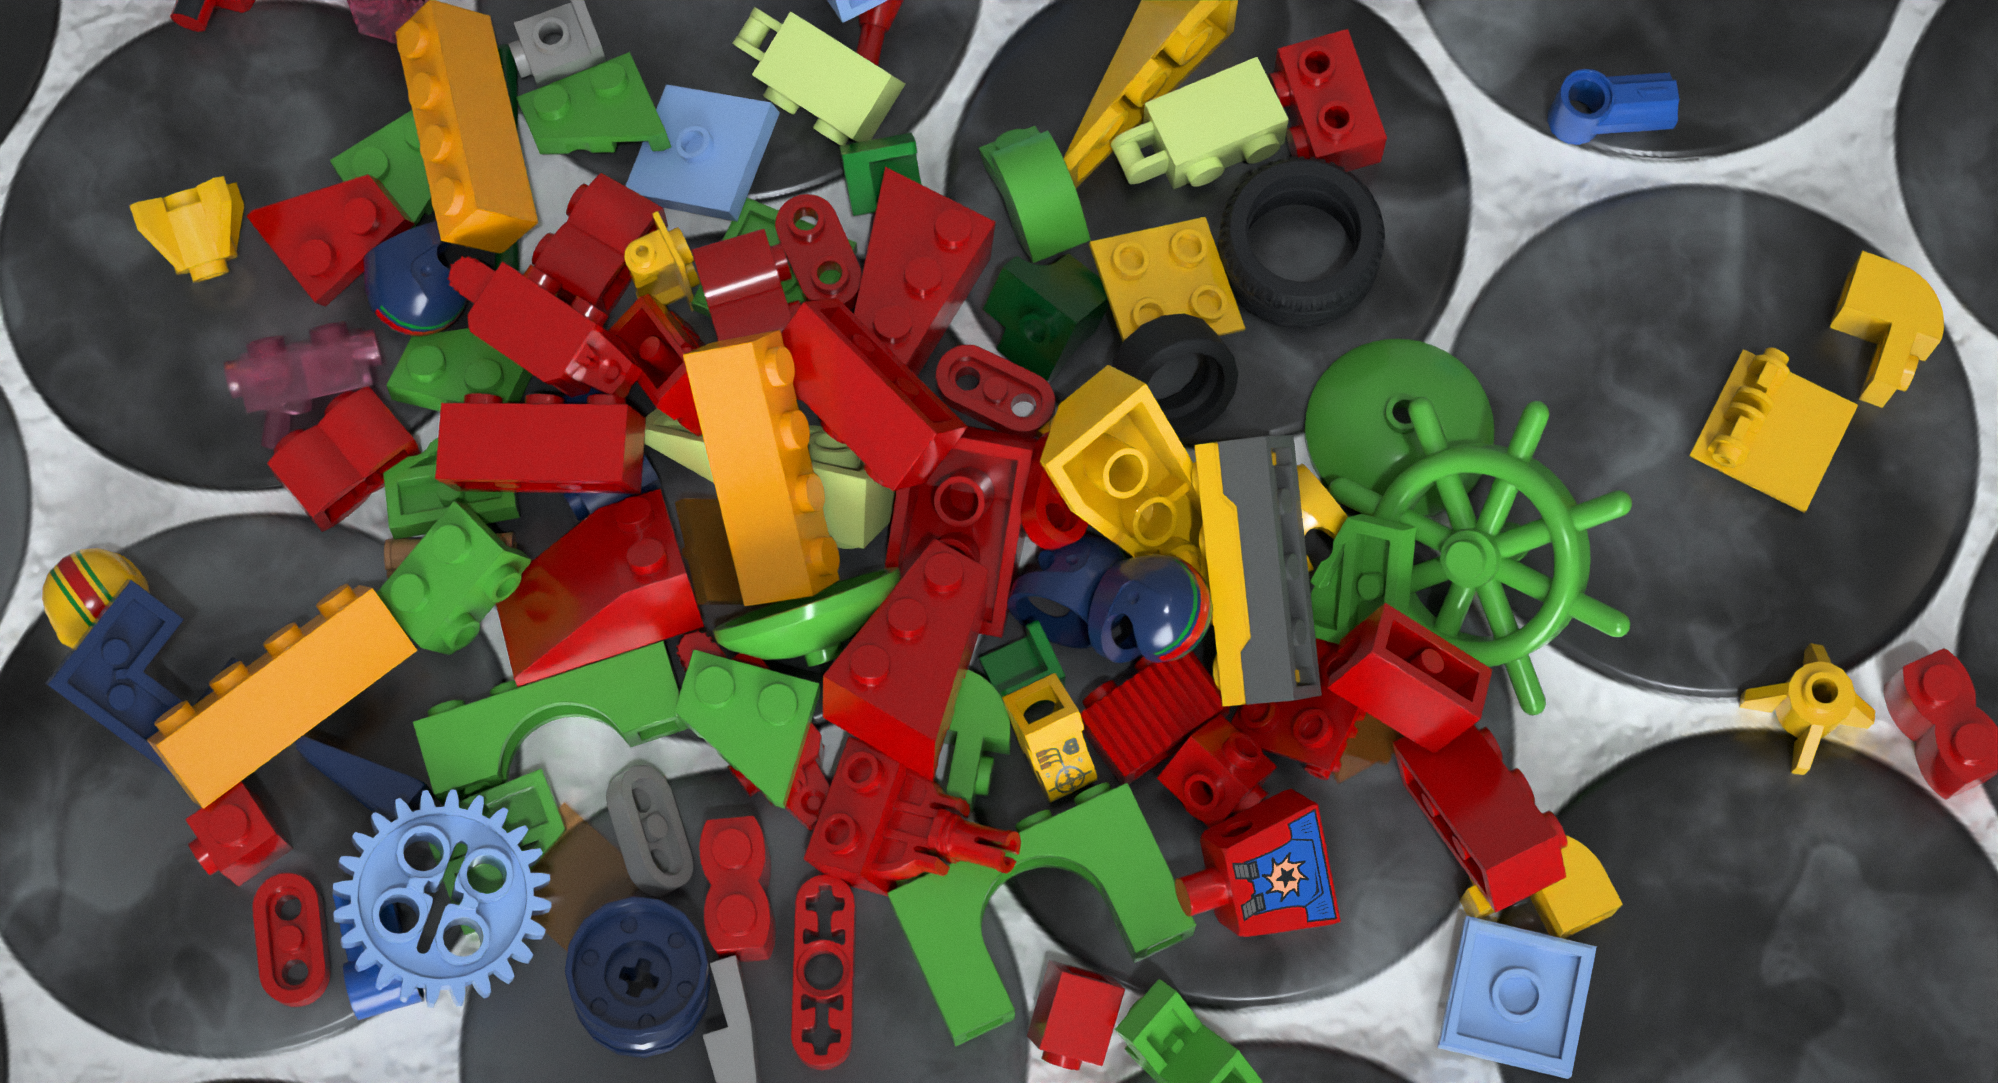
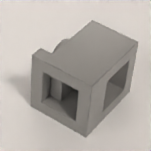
(576, 46)

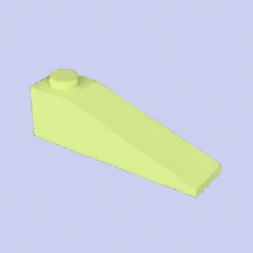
(853, 505)

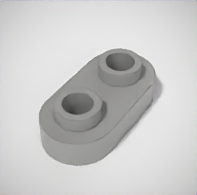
(649, 831)

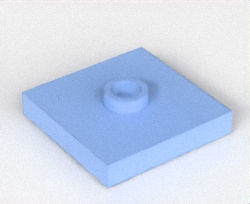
(712, 152)
(1517, 997)

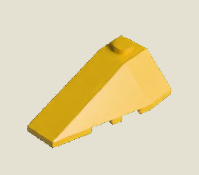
(1153, 59)
(1125, 469)

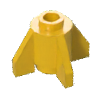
(194, 227)
(1809, 716)

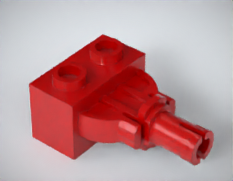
(889, 820)

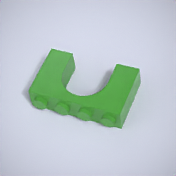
(1097, 840)

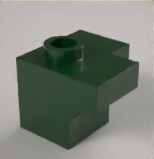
(1046, 312)

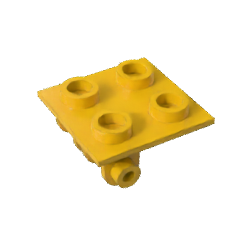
(1166, 274)
(1773, 429)

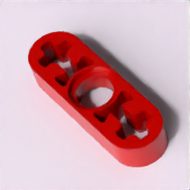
(808, 923)

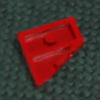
(330, 232)

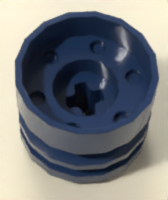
(617, 947)

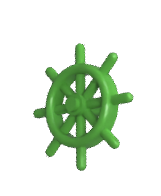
(1487, 550)

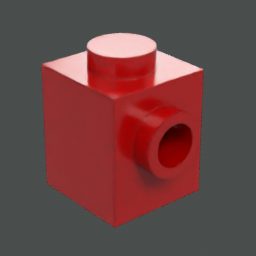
(236, 836)
(1075, 1015)

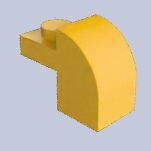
(1896, 312)
(1569, 904)

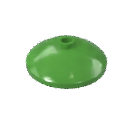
(1353, 424)
(809, 624)

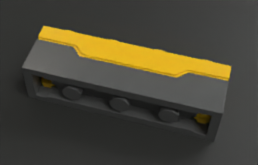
(1257, 570)

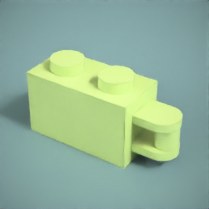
(820, 75)
(1205, 128)

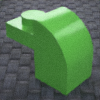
(1036, 191)
(977, 726)
(1176, 1046)

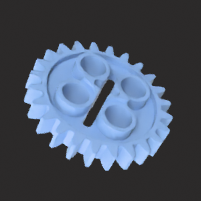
(386, 878)

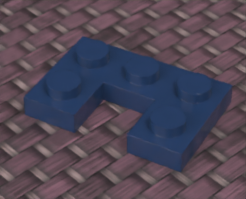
(107, 667)

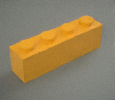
(465, 127)
(763, 468)
(281, 693)

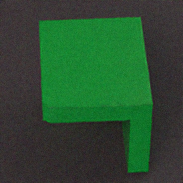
(866, 163)
(1022, 663)

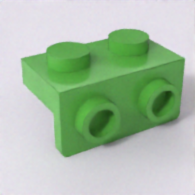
(452, 581)

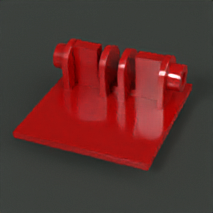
(1307, 728)

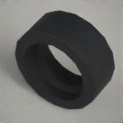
(1168, 338)

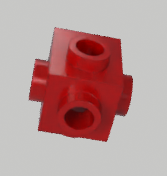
(1218, 772)

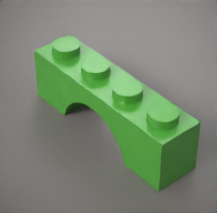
(475, 742)

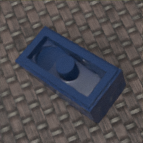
(364, 780)

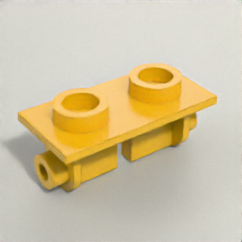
(662, 265)

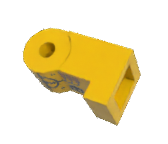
(1054, 742)

